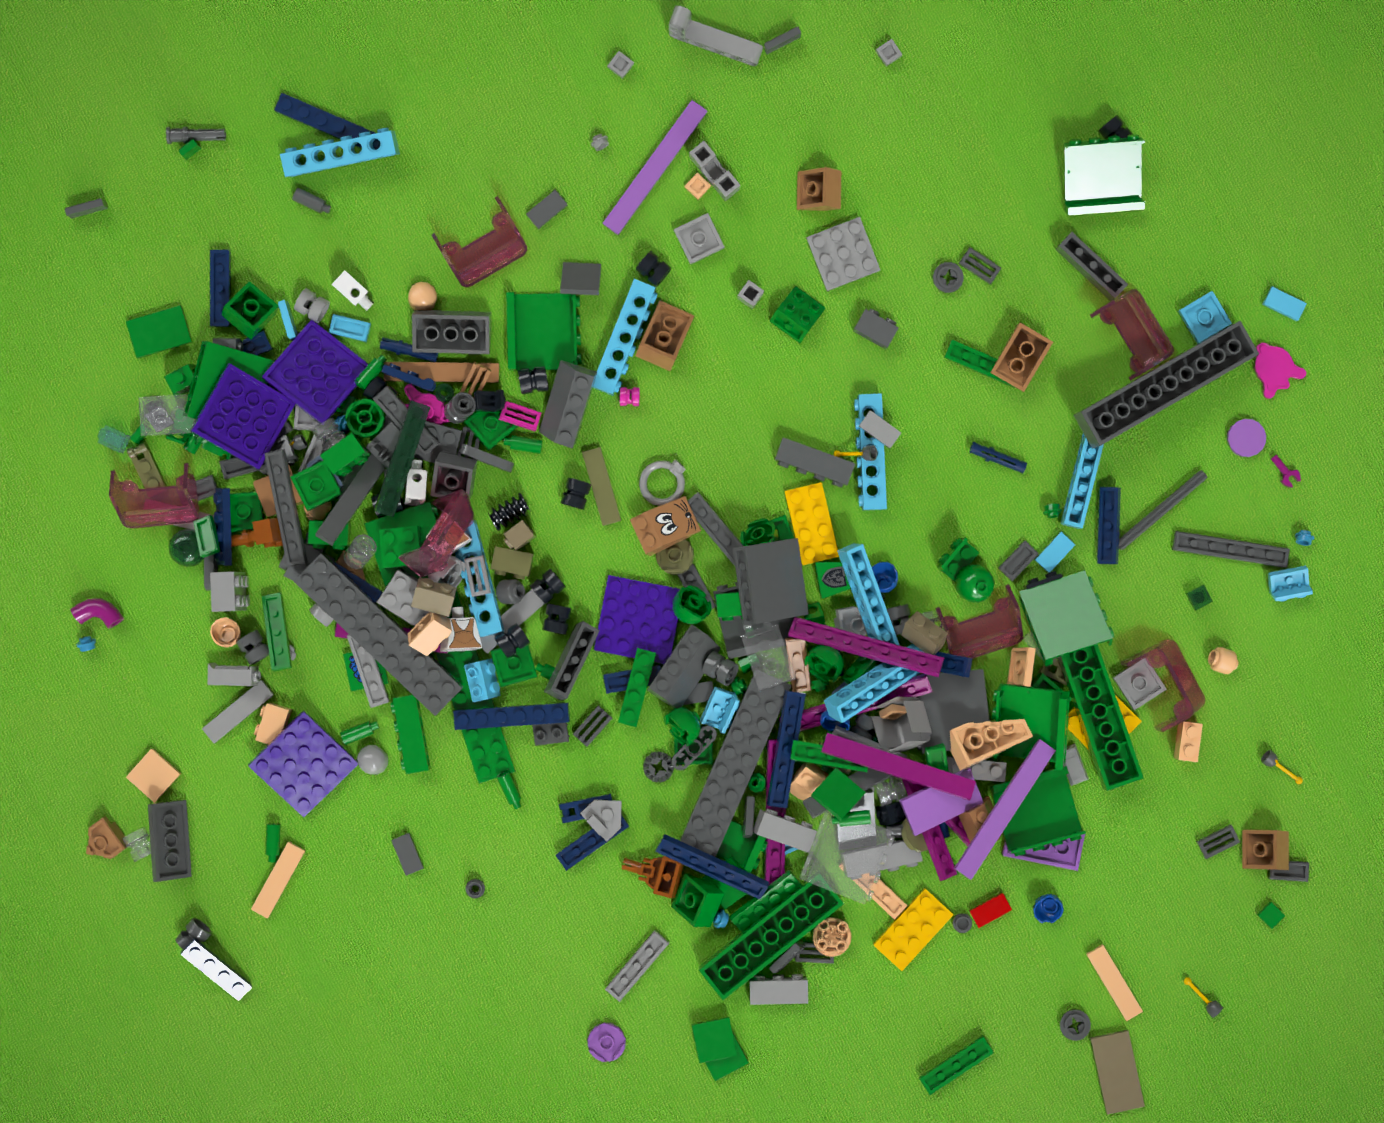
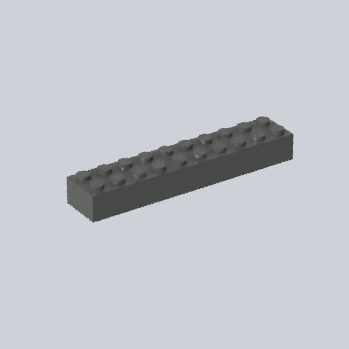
(1166, 384)
(377, 633)
(733, 767)

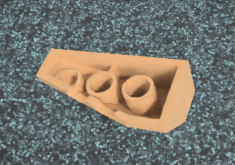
(979, 741)
(807, 780)

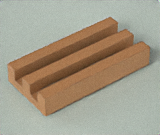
(481, 368)

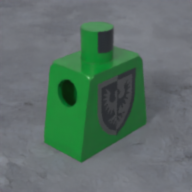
(180, 379)
(831, 578)

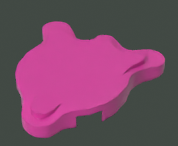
(1274, 368)
(436, 411)

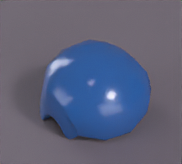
(886, 576)
(830, 723)
(1048, 908)

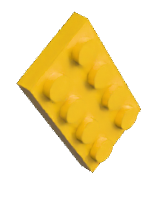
(811, 523)
(913, 929)

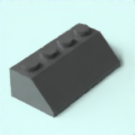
(451, 331)
(567, 403)
(683, 668)

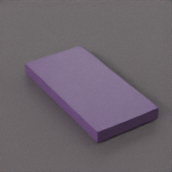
(932, 807)
(1064, 855)

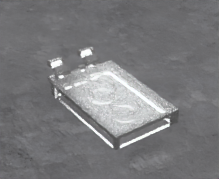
(164, 415)
(767, 655)

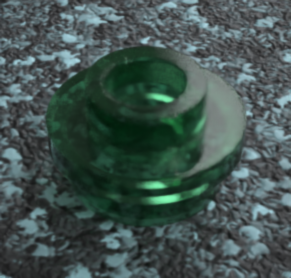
(448, 389)

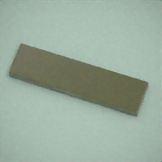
(601, 486)

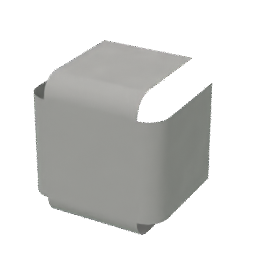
(905, 730)

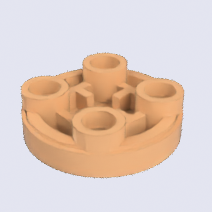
(832, 937)

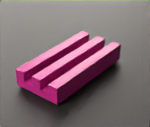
(517, 422)

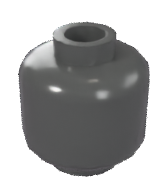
(510, 591)

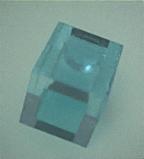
(113, 439)

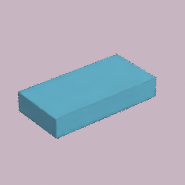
(1284, 304)
(288, 319)
(349, 328)
(1054, 552)

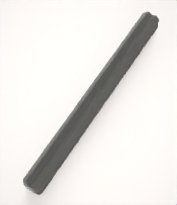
(1162, 509)

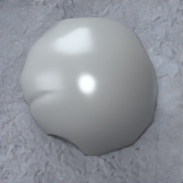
(372, 759)

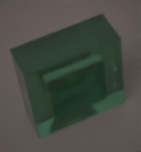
(1199, 597)

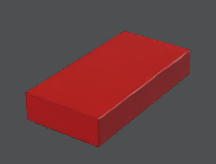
(990, 910)

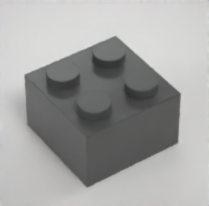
(453, 474)

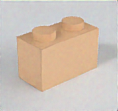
(429, 633)
(273, 722)
(1188, 741)

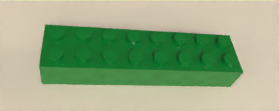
(1100, 717)
(768, 938)

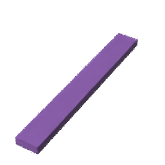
(655, 167)
(1004, 809)

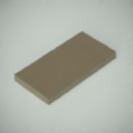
(1117, 1072)

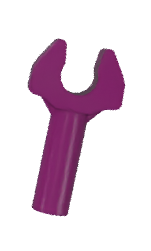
(1286, 472)

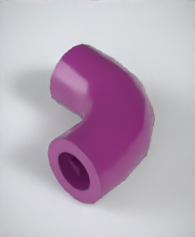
(97, 608)

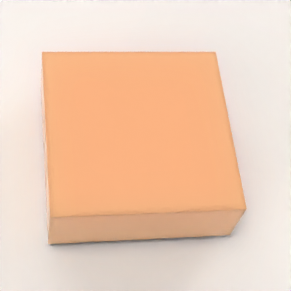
(697, 186)
(892, 712)

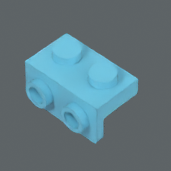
(1289, 583)
(482, 680)
(720, 709)

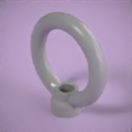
(676, 468)

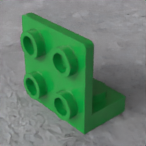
(797, 314)
(960, 556)

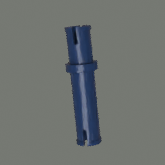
(406, 349)
(1019, 465)

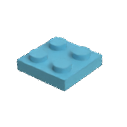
(1204, 317)

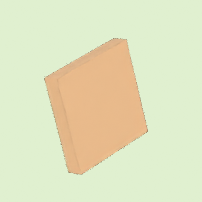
(1021, 666)
(153, 775)

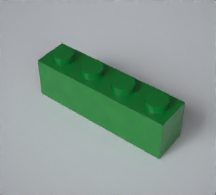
(411, 734)

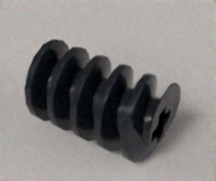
(509, 511)

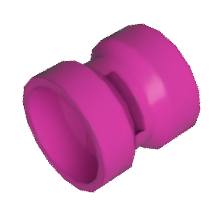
(625, 396)

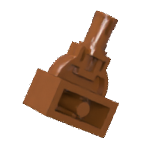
(265, 532)
(661, 874)

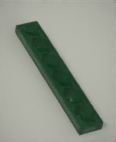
(402, 458)

